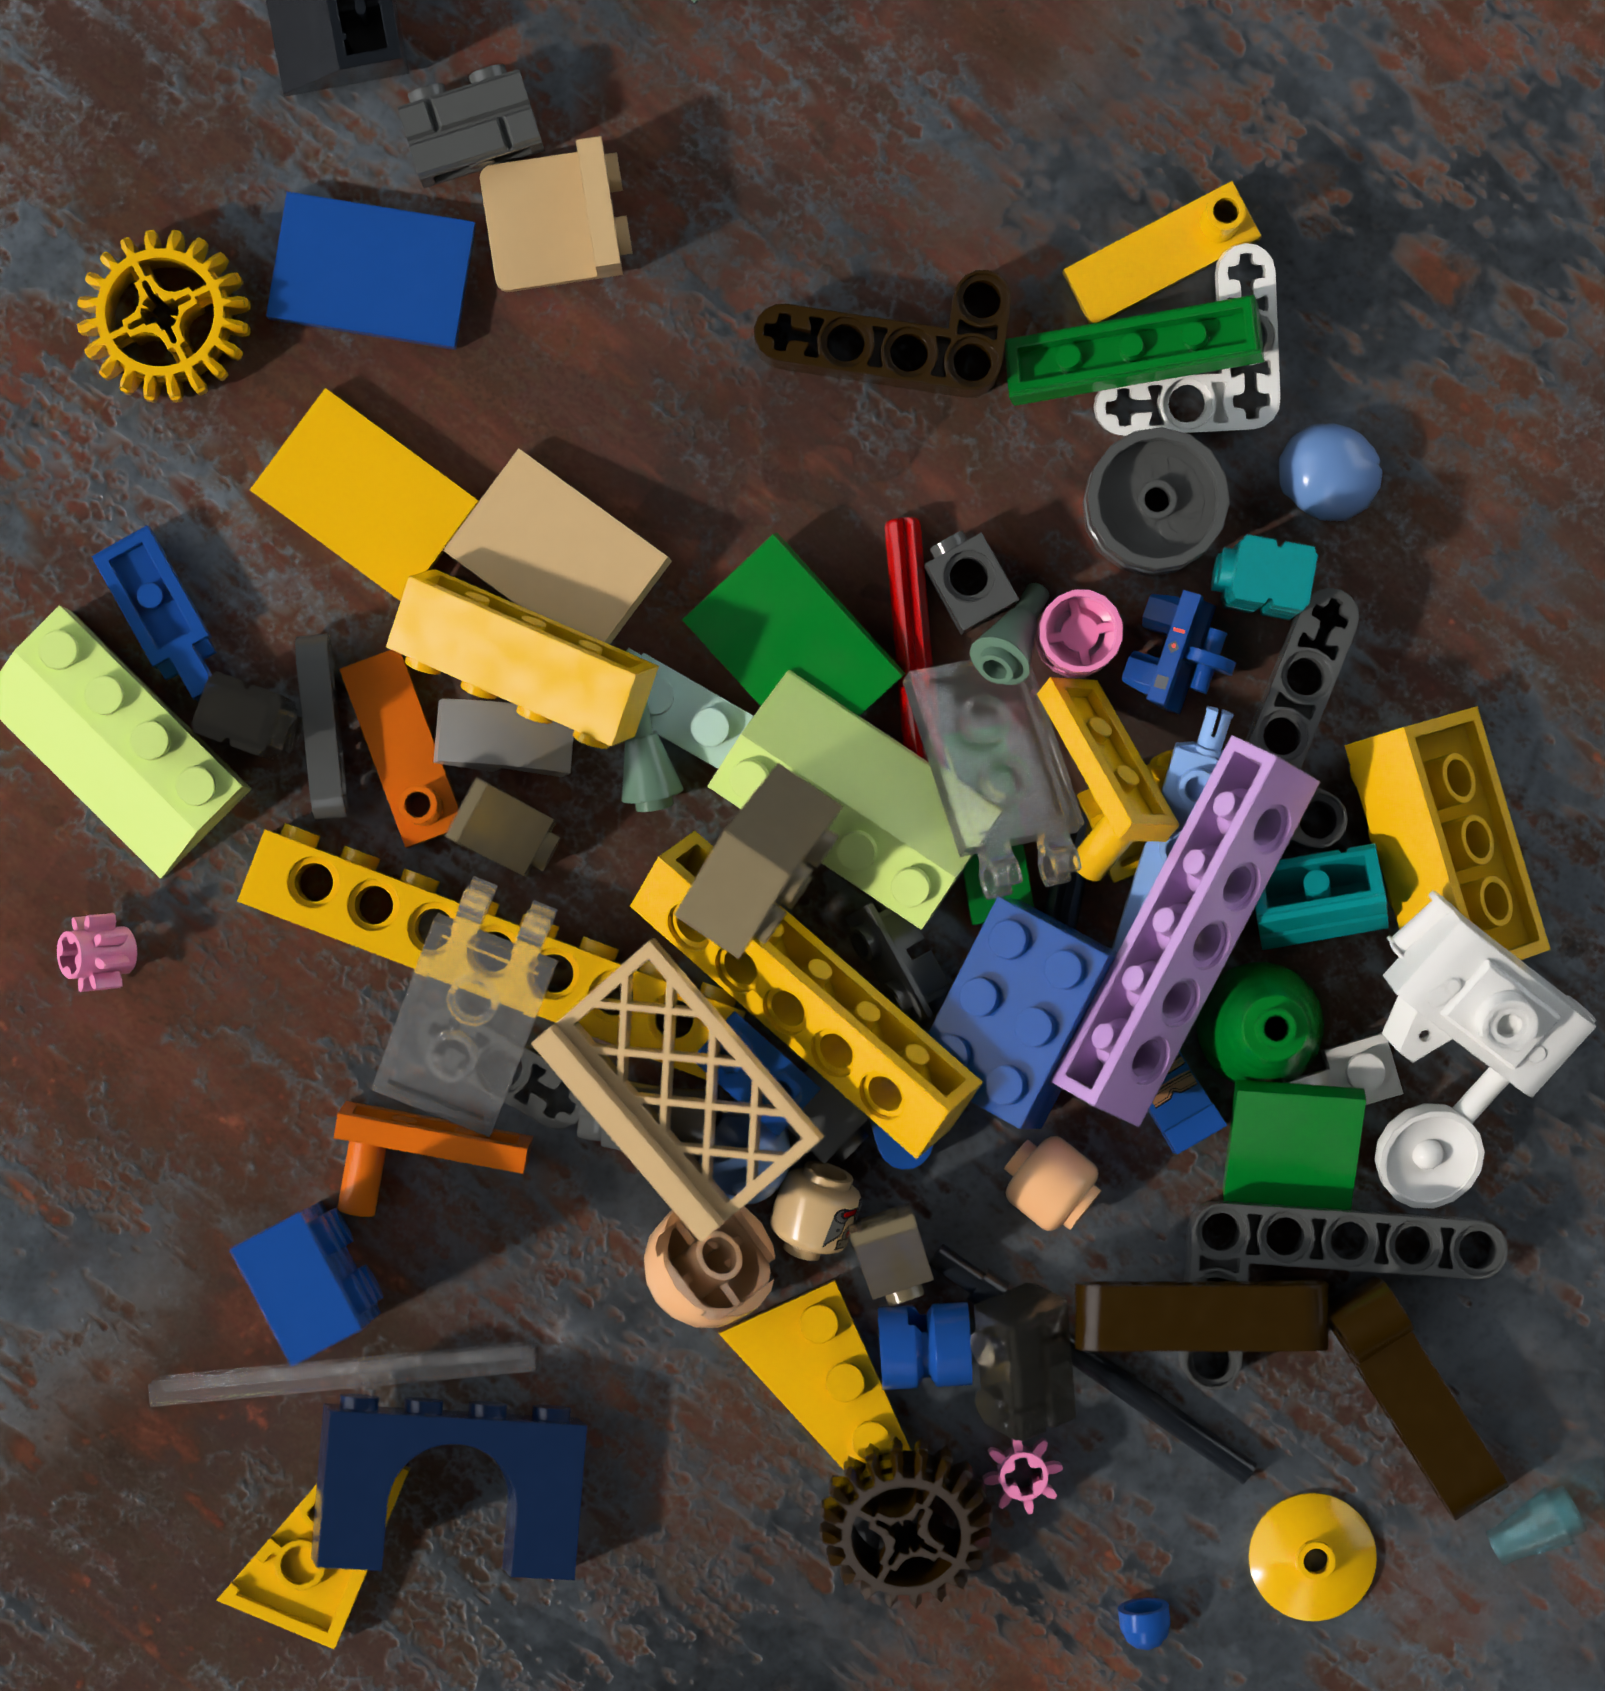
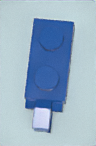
(158, 608)

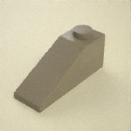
(504, 829)
(891, 1254)

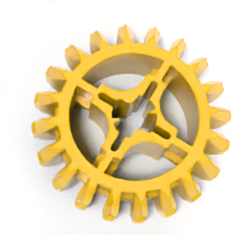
(137, 326)

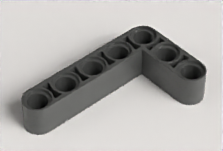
(1314, 1250)

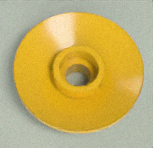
(1294, 1529)

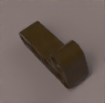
(881, 336)
(1202, 1315)
(1414, 1397)

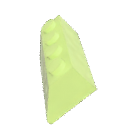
(115, 742)
(892, 817)

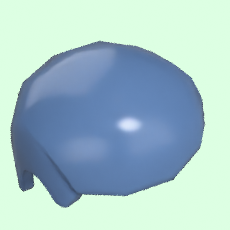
(1330, 471)
(732, 1172)

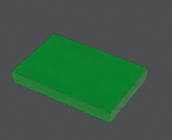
(784, 618)

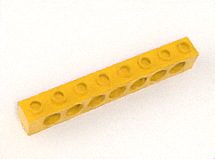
(276, 889)

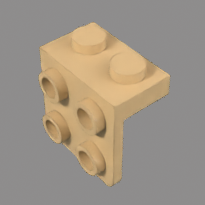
(555, 218)

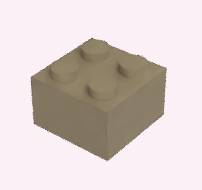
(761, 862)

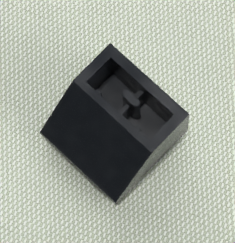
(335, 42)

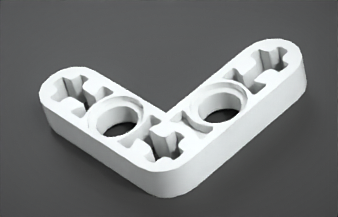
(1219, 387)

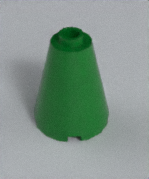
(1234, 1019)

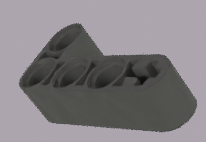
(1303, 711)

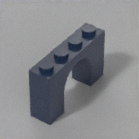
(370, 1445)

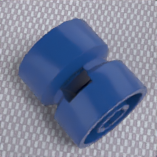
(925, 1345)

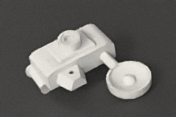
(1495, 1007)

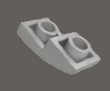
(497, 737)

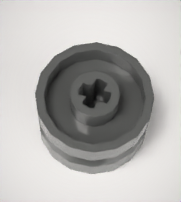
(1145, 539)

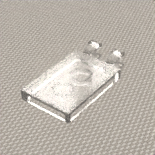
(996, 772)
(468, 1014)

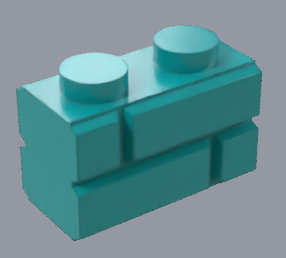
(1265, 577)
(1322, 898)

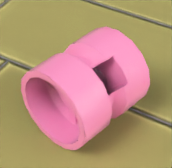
(1078, 633)

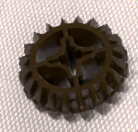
(916, 1555)

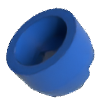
(1144, 1622)

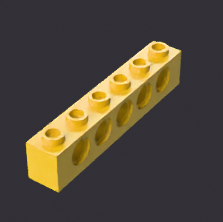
(820, 1011)

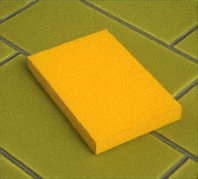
(363, 494)

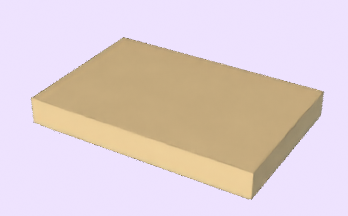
(556, 551)

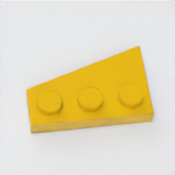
(820, 1371)
(288, 1587)

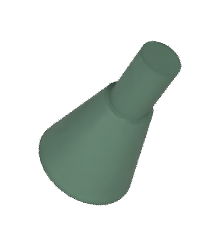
(1007, 647)
(647, 770)

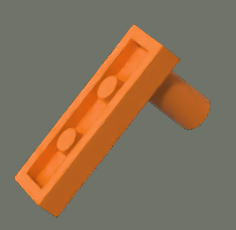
(401, 746)
(377, 1128)

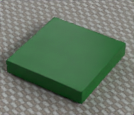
(1293, 1144)

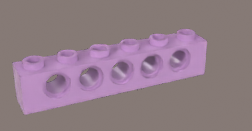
(1185, 931)

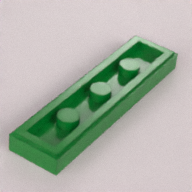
(1134, 350)

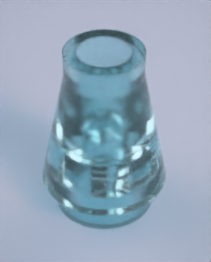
(1538, 1526)

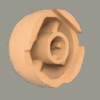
(710, 1279)

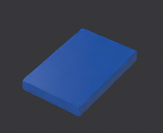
(371, 270)

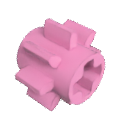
(96, 952)
(1038, 1481)

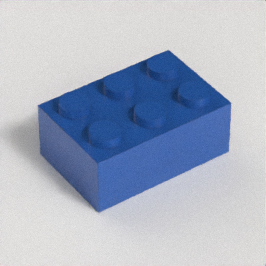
(1020, 1008)
(309, 1281)

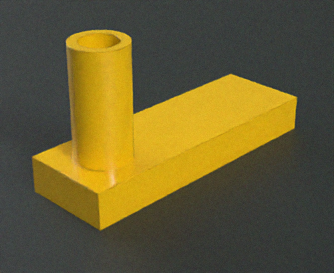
(1160, 254)
(1113, 771)

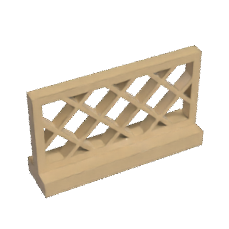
(633, 1122)

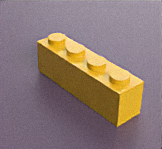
(521, 658)

